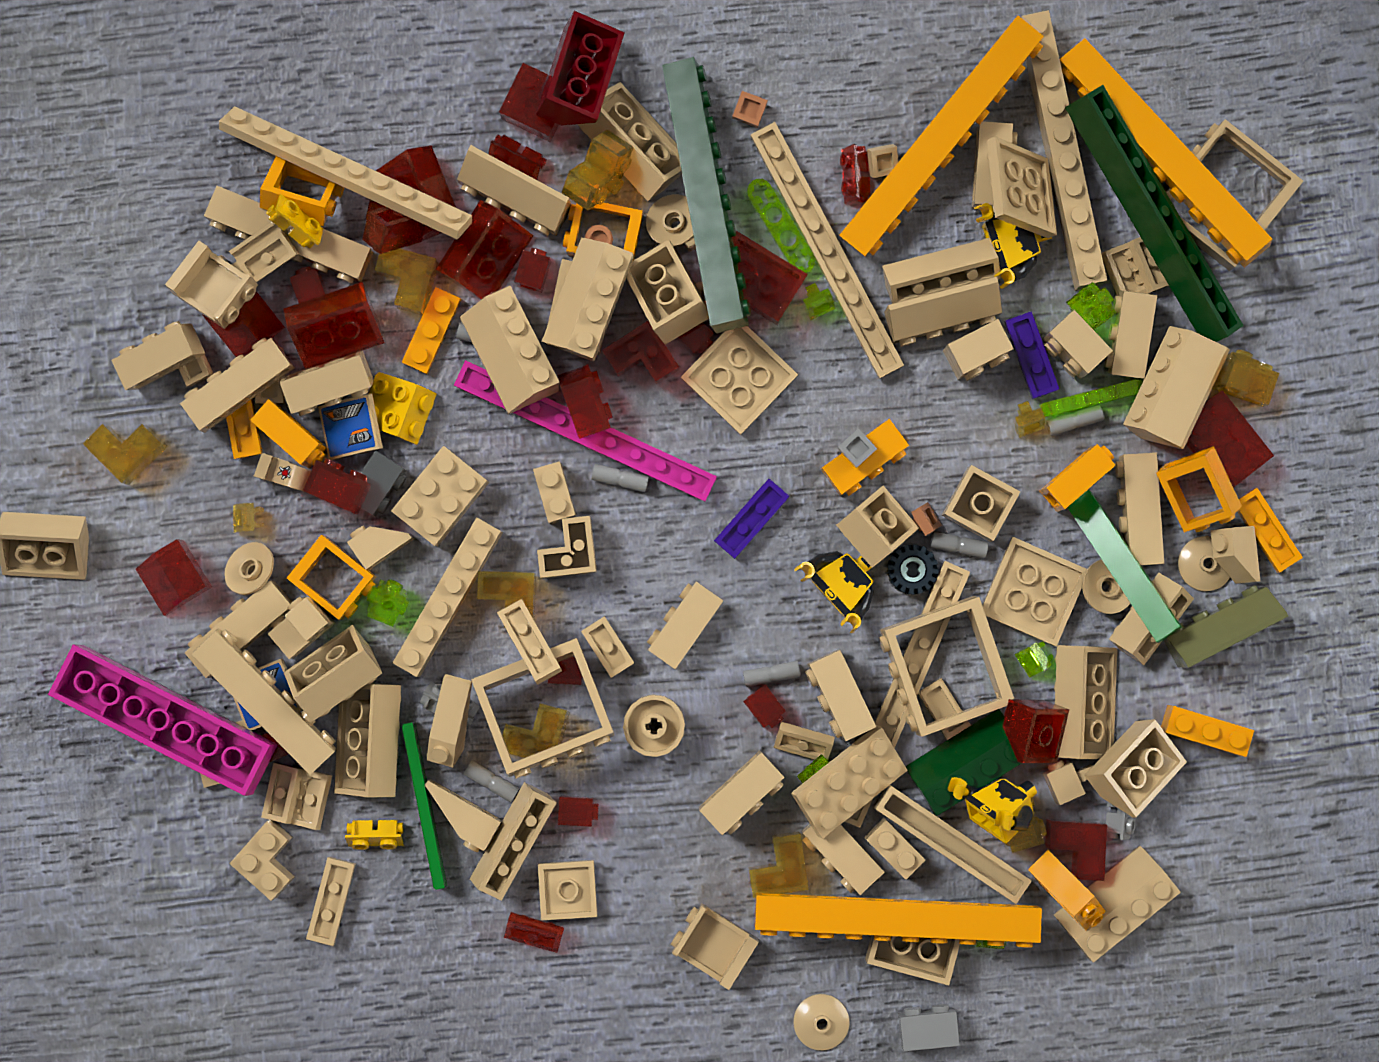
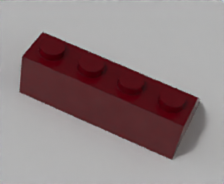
(580, 71)

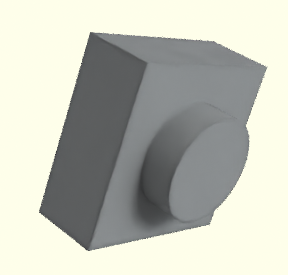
(857, 448)

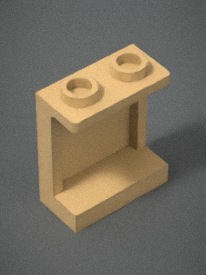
(211, 285)
(714, 945)

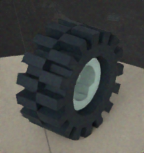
(927, 569)

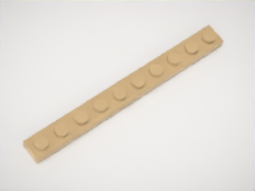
(346, 172)
(827, 250)
(918, 658)

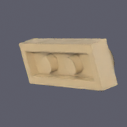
(529, 641)
(330, 901)

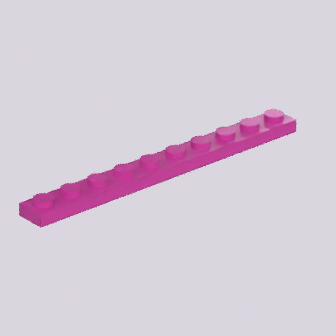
(607, 442)

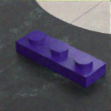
(1031, 355)
(751, 518)

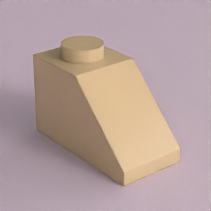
(376, 544)
(1237, 553)

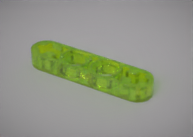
(781, 226)
(1091, 398)

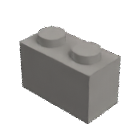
(928, 1028)

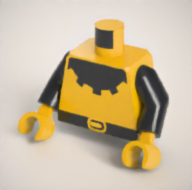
(1014, 246)
(842, 583)
(998, 807)

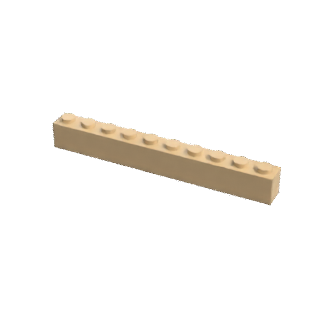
(1064, 158)

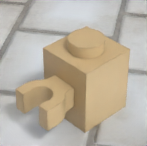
(1065, 781)

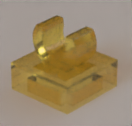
(1028, 420)
(244, 517)

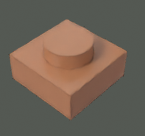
(749, 109)
(926, 519)

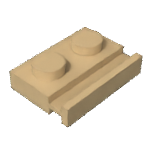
(264, 252)

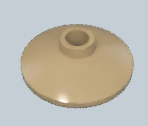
(663, 214)
(249, 568)
(1192, 568)
(1105, 602)
(821, 1007)

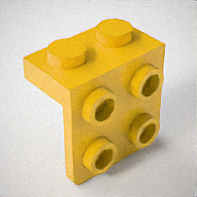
(401, 406)

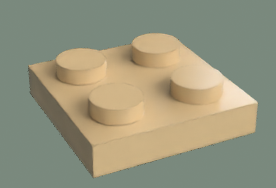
(567, 890)

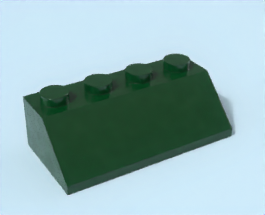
(974, 755)

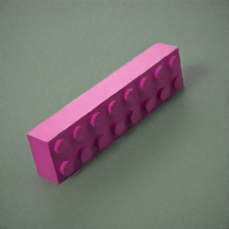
(163, 719)

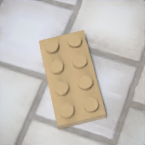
(849, 781)

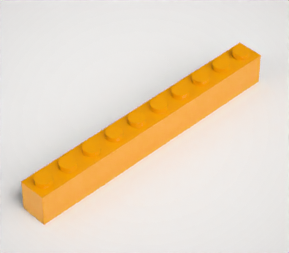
(941, 136)
(1170, 158)
(898, 918)

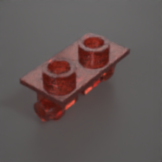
(853, 161)
(527, 162)

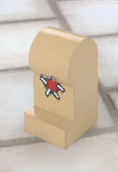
(281, 472)

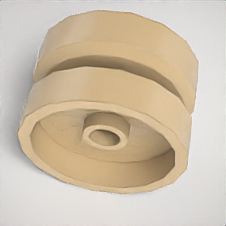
(649, 741)

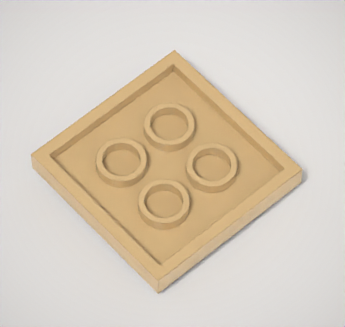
(1021, 187)
(739, 377)
(1034, 591)

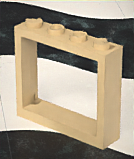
(1264, 160)
(988, 650)
(547, 757)

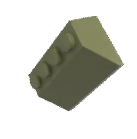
(1224, 626)

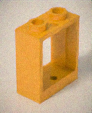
(313, 208)
(633, 231)
(289, 434)
(1078, 477)
(1220, 482)
(309, 561)
(1067, 890)

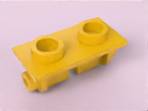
(305, 228)
(362, 834)

